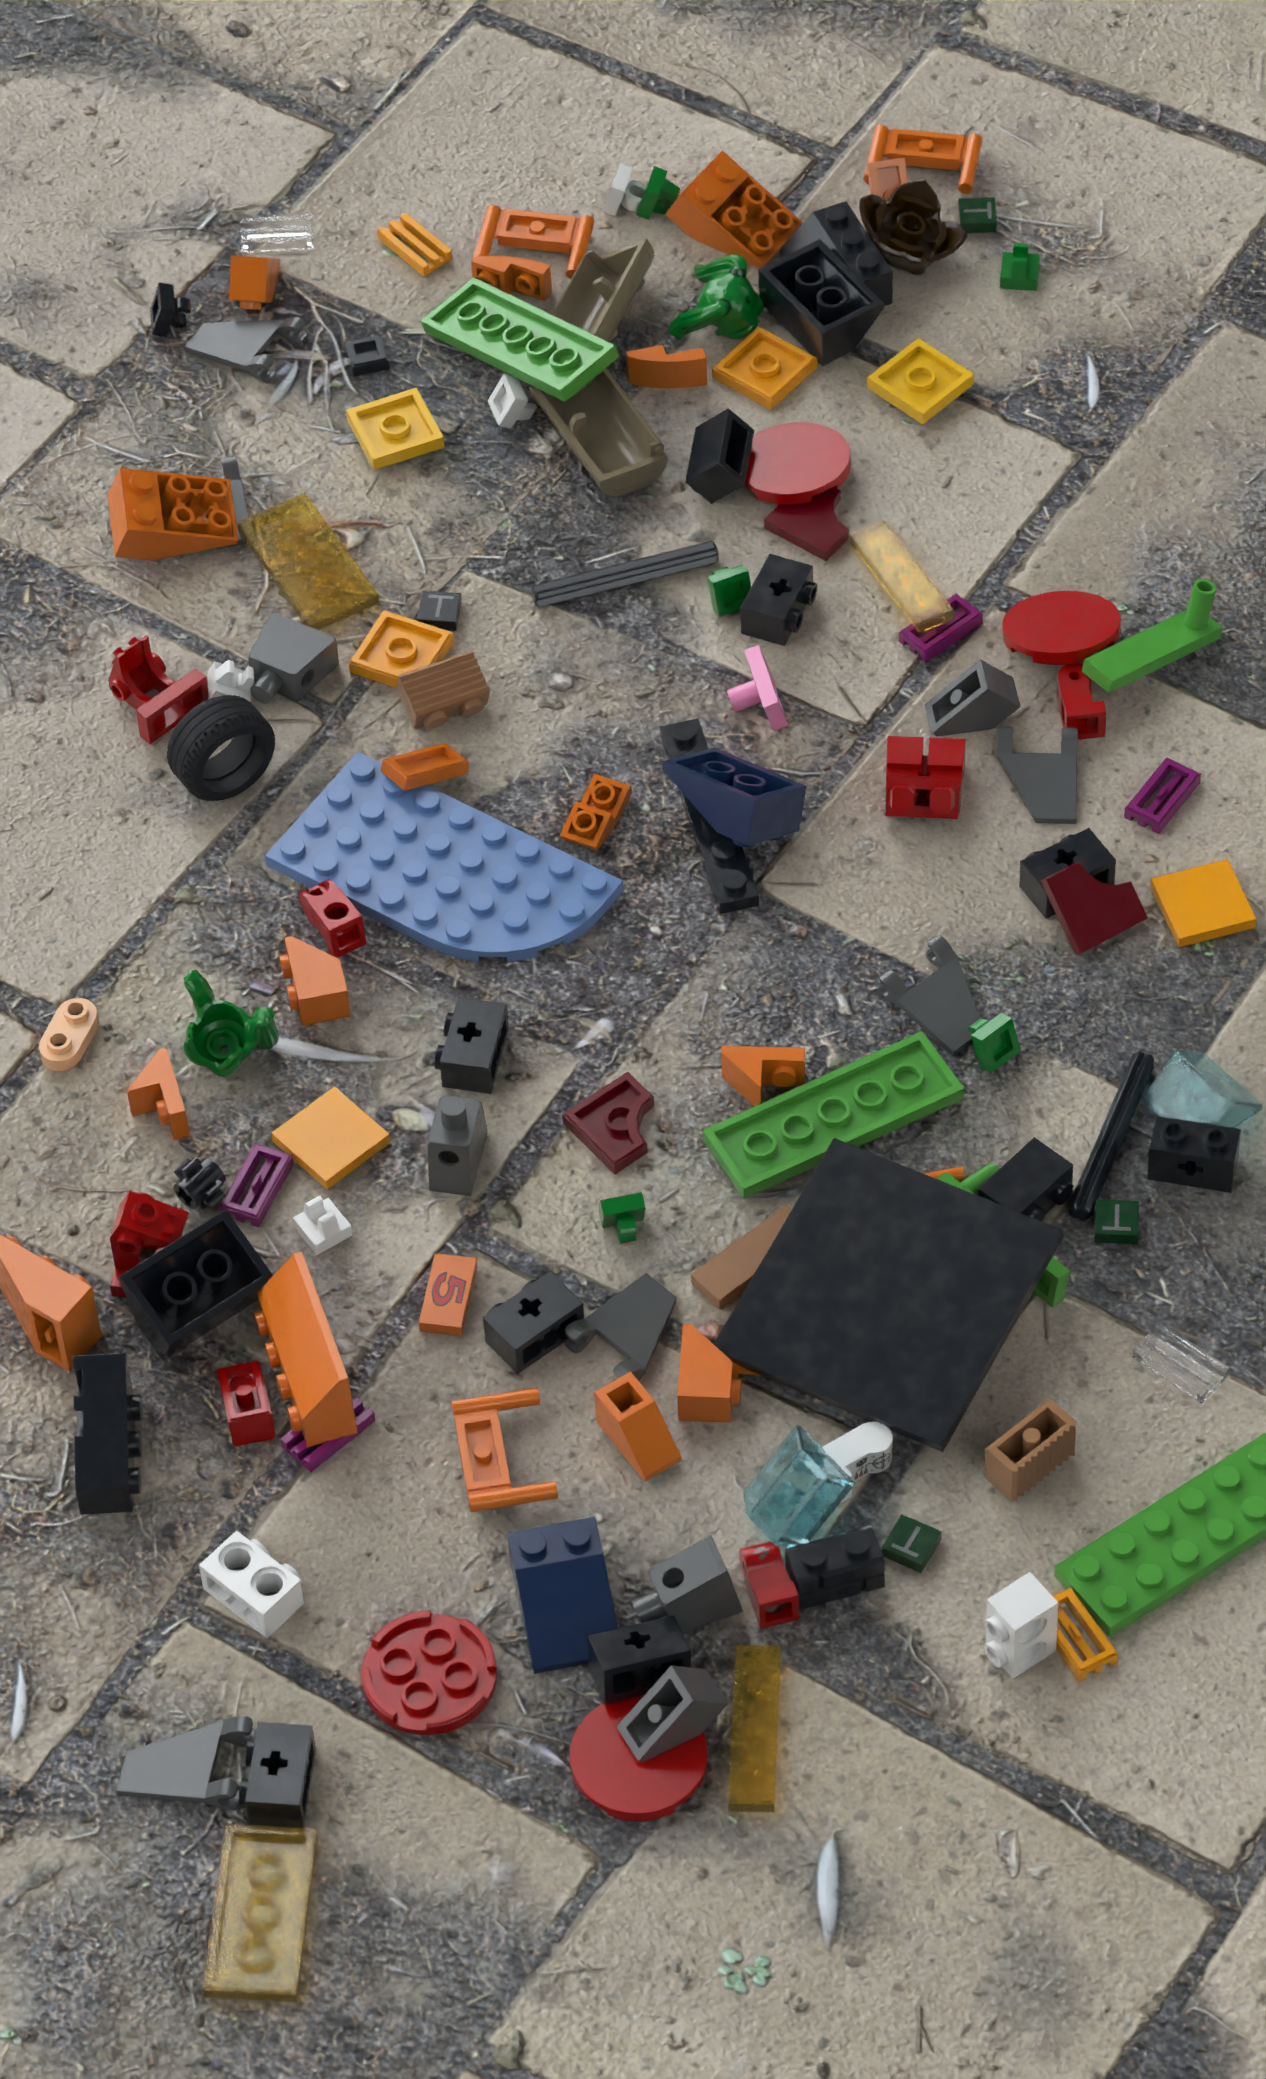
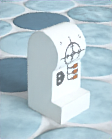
(862, 1451)

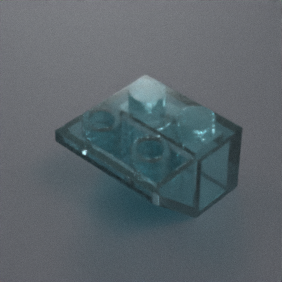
(796, 1490)

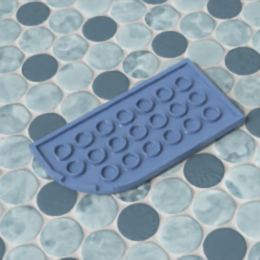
(441, 868)

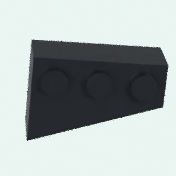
(106, 1434)

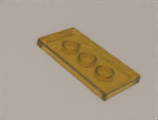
(308, 562)
(260, 1913)

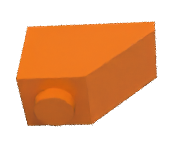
(253, 280)
(705, 1380)

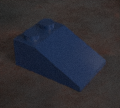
(738, 795)
(561, 1591)

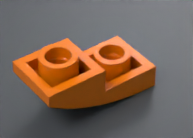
(515, 274)
(657, 370)
(597, 813)

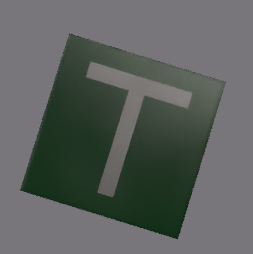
(977, 214)
(1116, 1221)
(911, 1543)

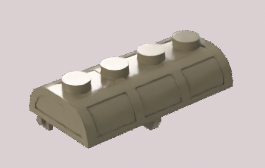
(604, 289)
(607, 435)

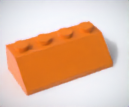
(305, 1354)

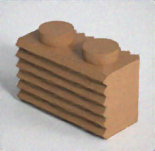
(443, 691)
(1030, 1450)

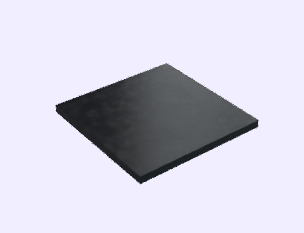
(888, 1293)

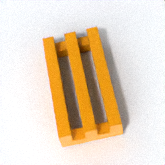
(420, 241)
(1068, 1654)

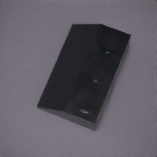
(847, 238)
(819, 301)
(194, 1284)

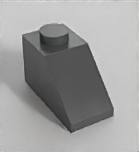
(973, 701)
(672, 1712)

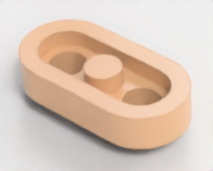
(74, 1027)

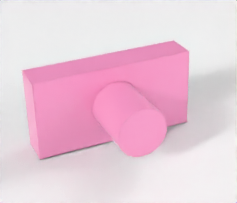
(759, 690)

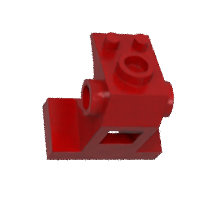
(138, 672)
(142, 1225)

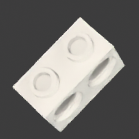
(246, 1589)
(1021, 1625)

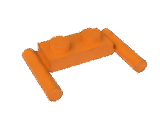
(928, 151)
(536, 232)
(484, 1452)

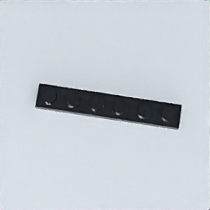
(722, 859)

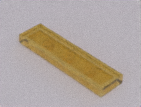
(902, 576)
(754, 1729)

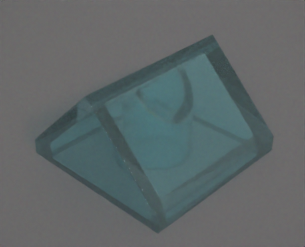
(1199, 1091)

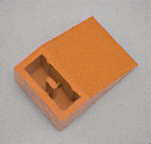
(733, 213)
(169, 514)
(49, 1303)

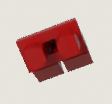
(924, 778)

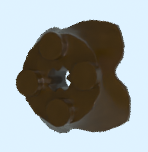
(910, 227)

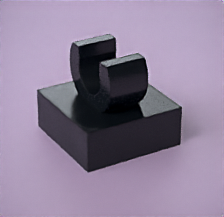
(166, 310)

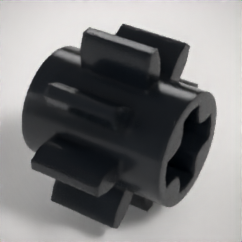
(199, 1183)

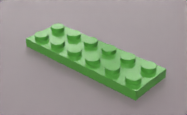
(520, 339)
(846, 1104)
(1172, 1541)

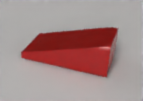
(246, 1403)

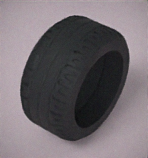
(208, 728)

